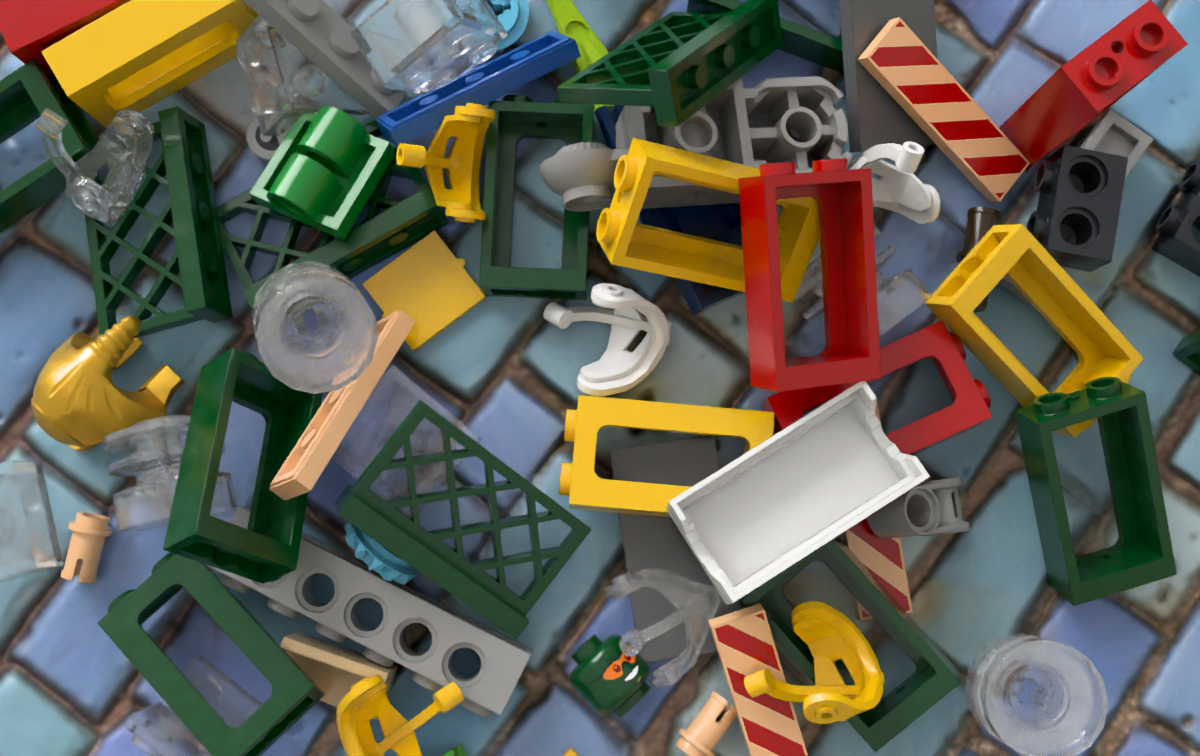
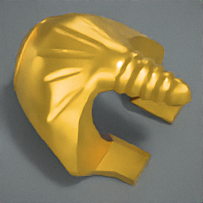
(76, 392)

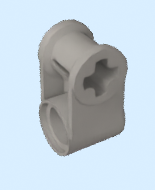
(922, 511)

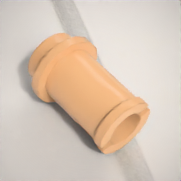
(86, 546)
(707, 727)

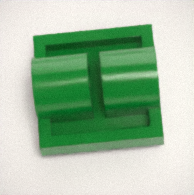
(324, 171)

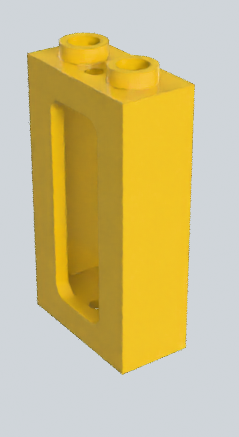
(146, 52)
(688, 255)
(1053, 293)
(582, 425)

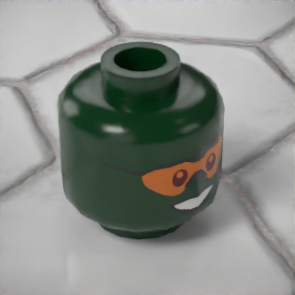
(608, 677)

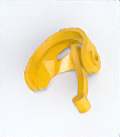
(461, 164)
(830, 638)
(368, 701)

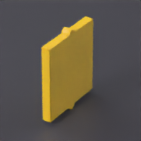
(427, 286)

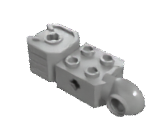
(747, 126)

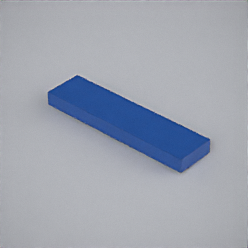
(478, 86)

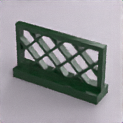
(680, 61)
(195, 230)
(364, 245)
(436, 558)

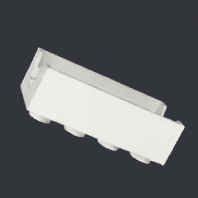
(793, 493)

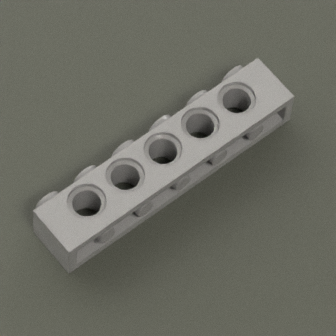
(500, 655)

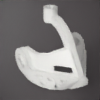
(899, 187)
(617, 368)

